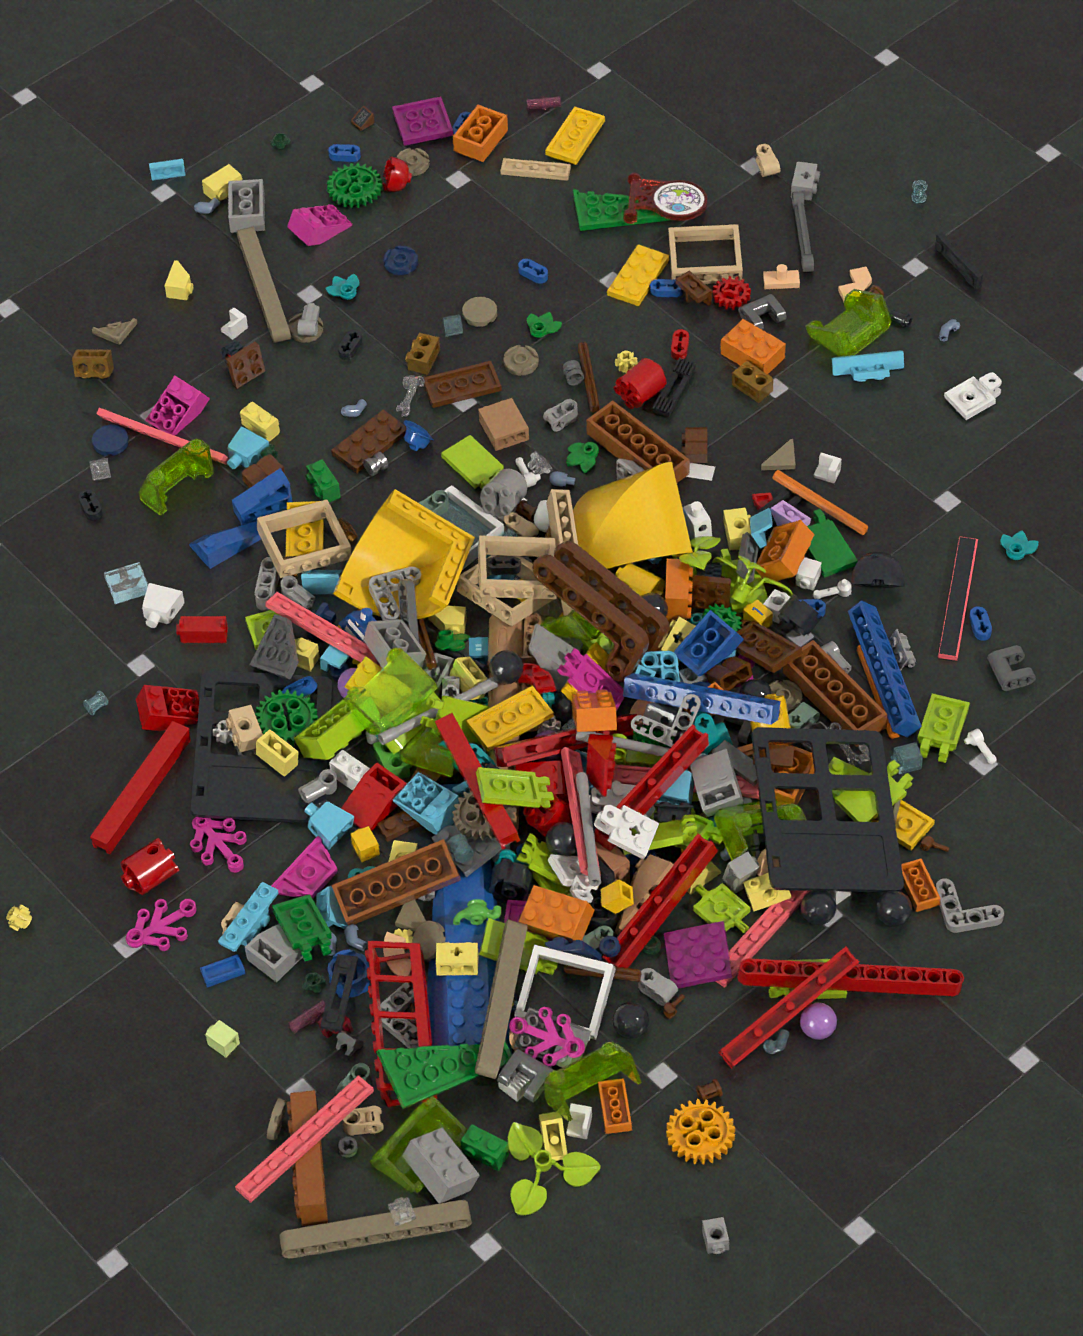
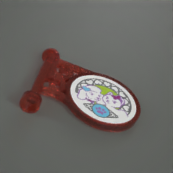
(669, 199)

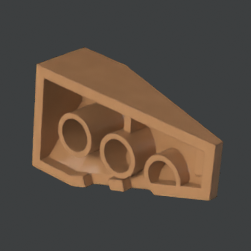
(645, 879)

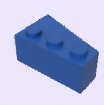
(263, 498)

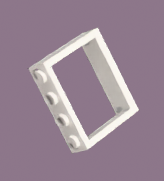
(575, 961)

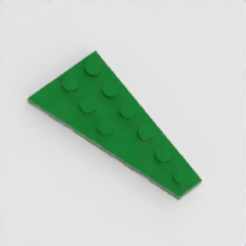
(607, 211)
(430, 1069)

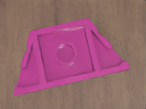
(308, 872)

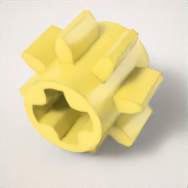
(625, 361)
(19, 917)

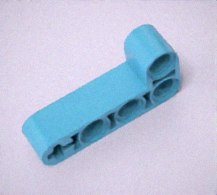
(664, 670)

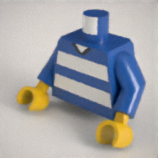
(356, 624)

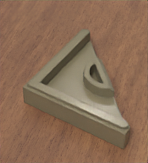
(116, 331)
(782, 459)
(410, 916)

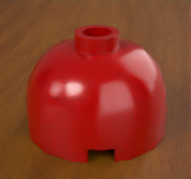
(396, 175)

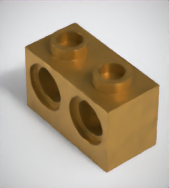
(423, 353)
(92, 359)
(752, 381)

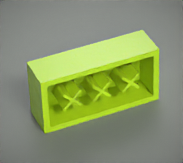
(329, 733)

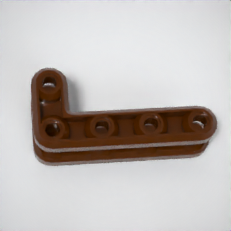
(606, 604)

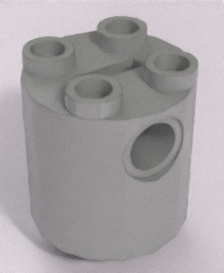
(503, 492)

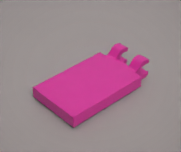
(589, 676)

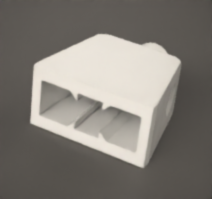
(697, 517)
(161, 604)

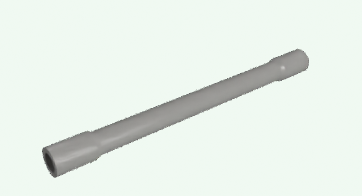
(395, 732)
(631, 744)
(593, 868)

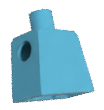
(245, 448)
(680, 791)
(328, 822)

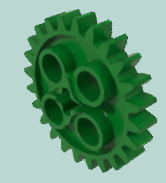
(354, 185)
(269, 720)

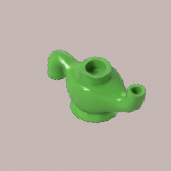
(477, 912)

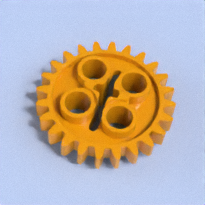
(706, 1147)

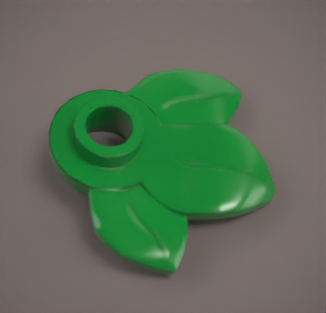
(542, 325)
(582, 457)
(454, 642)

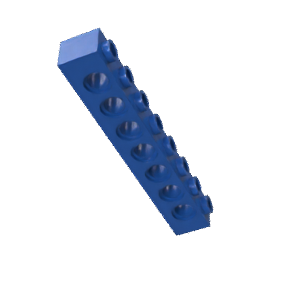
(884, 669)
(712, 700)

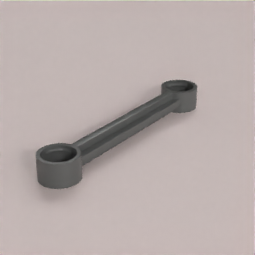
(806, 256)

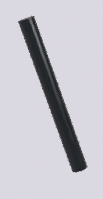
(453, 654)

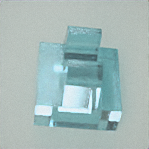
(452, 325)

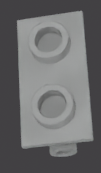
(899, 646)

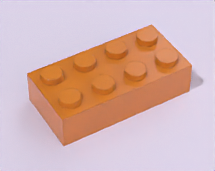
(919, 885)
(614, 1106)

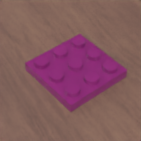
(422, 121)
(698, 955)

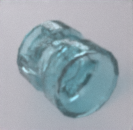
(461, 850)

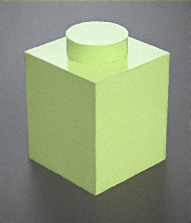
(222, 1038)

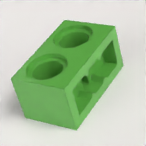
(390, 760)

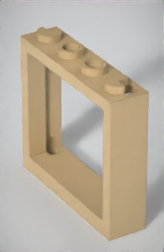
(711, 274)
(296, 517)
(513, 547)
(467, 586)

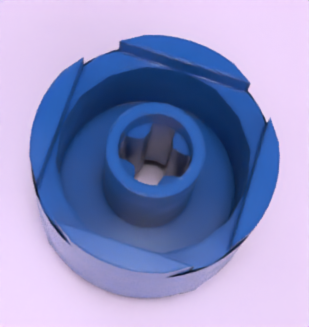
(360, 981)

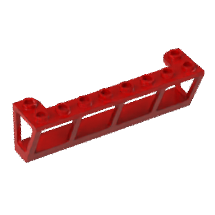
(421, 1012)

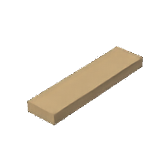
(535, 169)

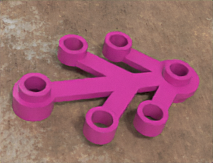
(217, 839)
(160, 925)
(551, 1037)

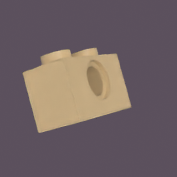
(244, 718)

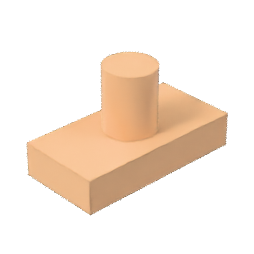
(781, 278)

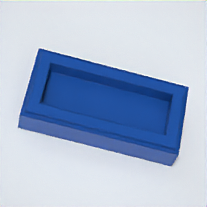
(222, 970)

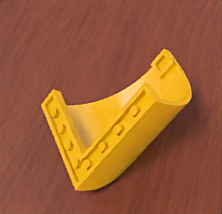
(633, 519)
(405, 537)

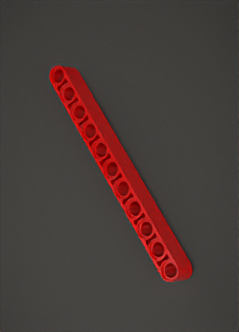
(776, 974)

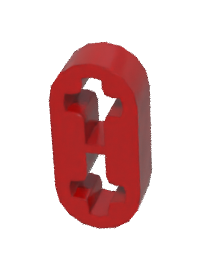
(680, 344)

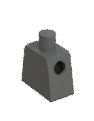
(665, 714)

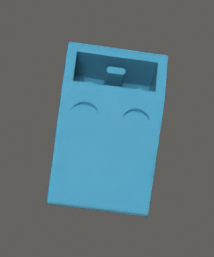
(427, 803)

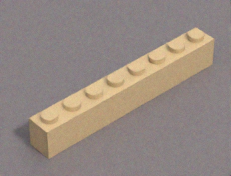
(561, 523)

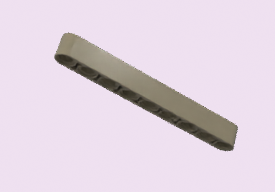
(263, 284)
(501, 999)
(373, 1230)

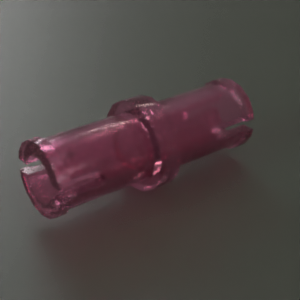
(543, 102)
(307, 1017)

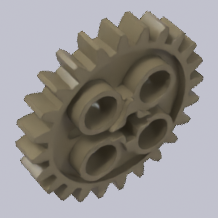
(470, 819)

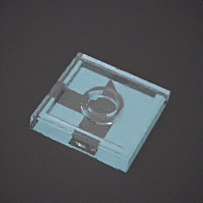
(126, 583)

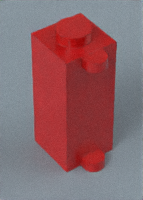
(202, 629)

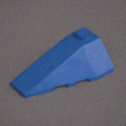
(223, 544)

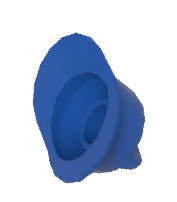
(416, 436)

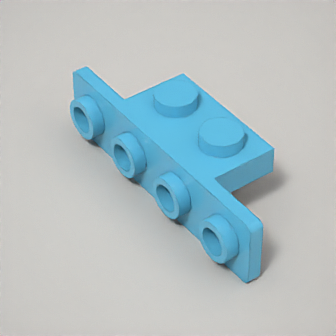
(868, 365)
(250, 918)

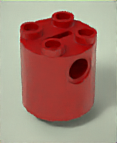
(640, 383)
(544, 818)
(148, 867)

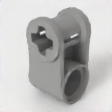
(563, 414)
(657, 987)

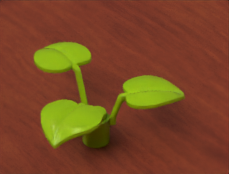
(699, 558)
(742, 589)
(528, 1196)

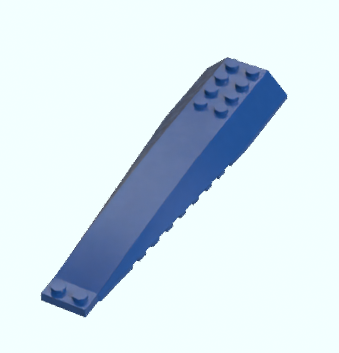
(461, 1001)

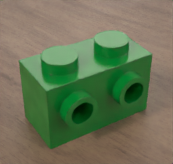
(322, 481)
(484, 1147)

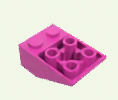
(317, 223)
(177, 407)

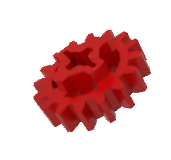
(731, 293)

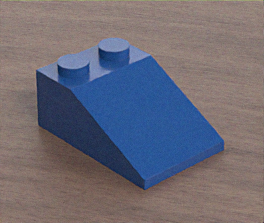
(707, 644)

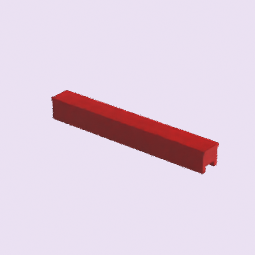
(552, 743)
(468, 764)
(660, 777)
(141, 787)
(662, 901)
(788, 1007)

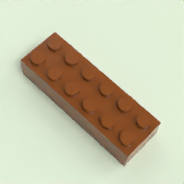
(634, 441)
(834, 691)
(396, 882)
(308, 1170)

